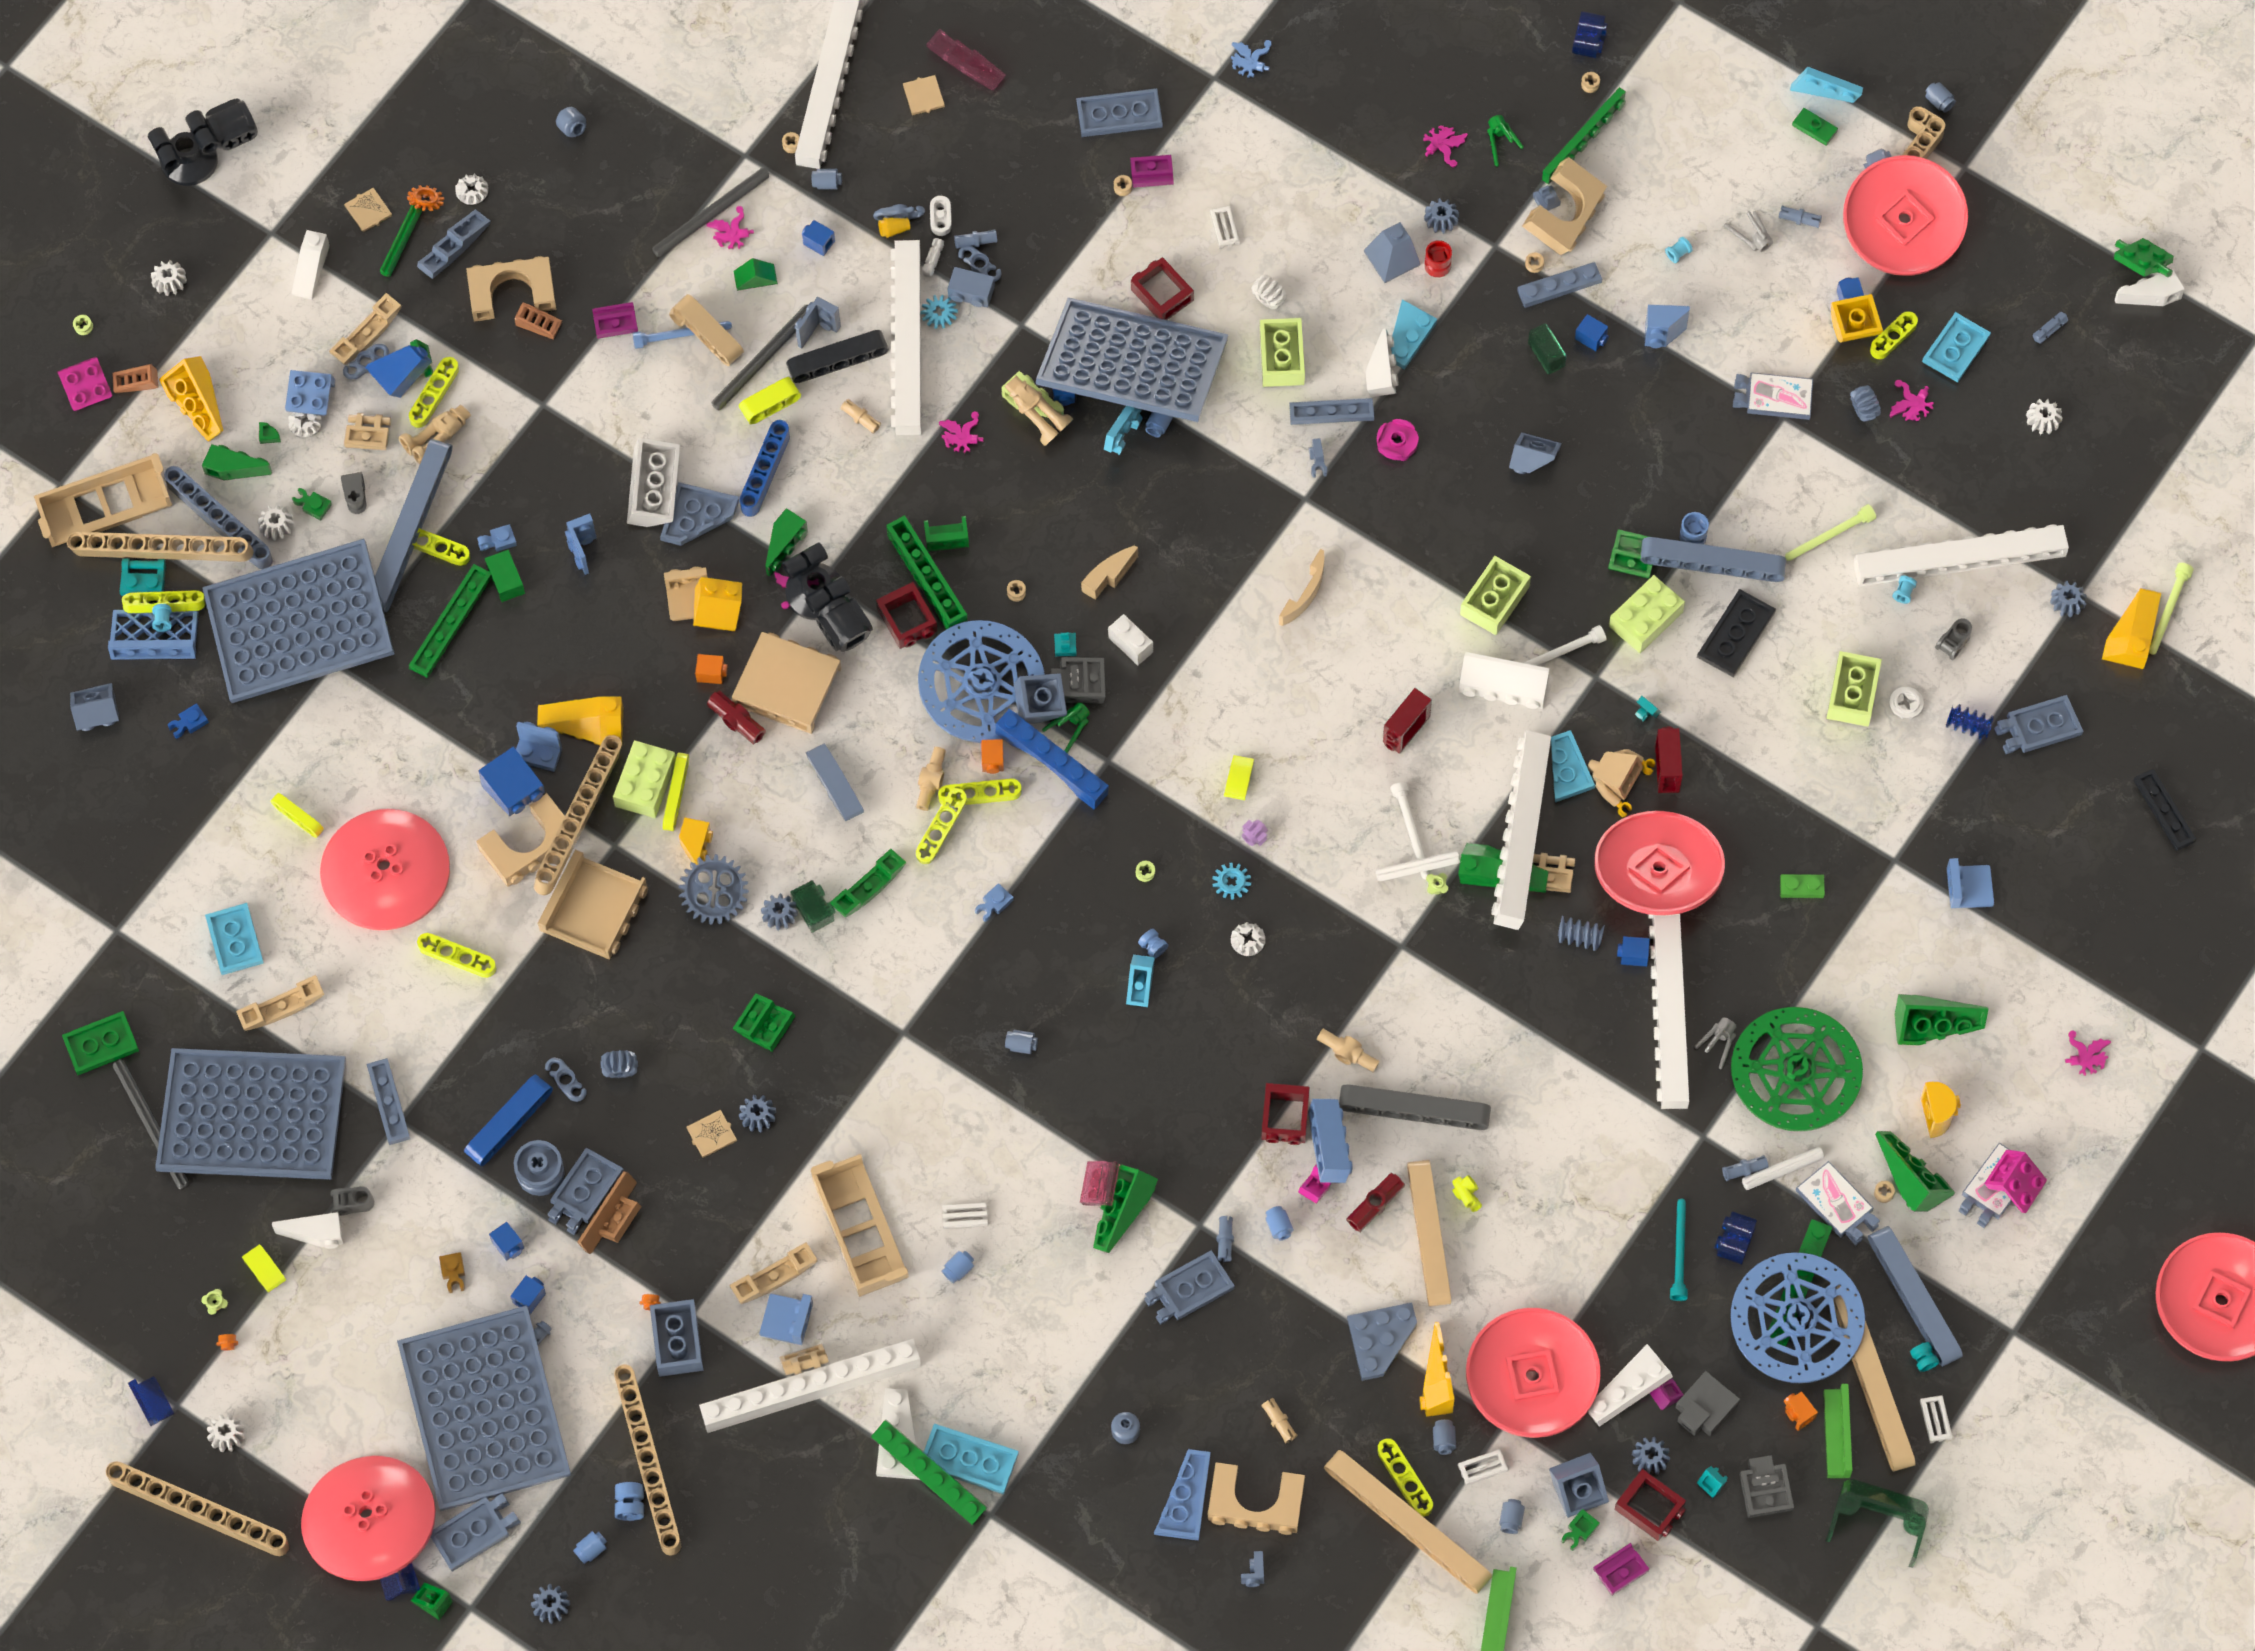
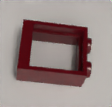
(1171, 306)
(897, 598)
(1407, 721)
(1668, 760)
(1287, 1093)
(1622, 1505)

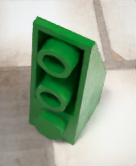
(231, 465)
(785, 535)

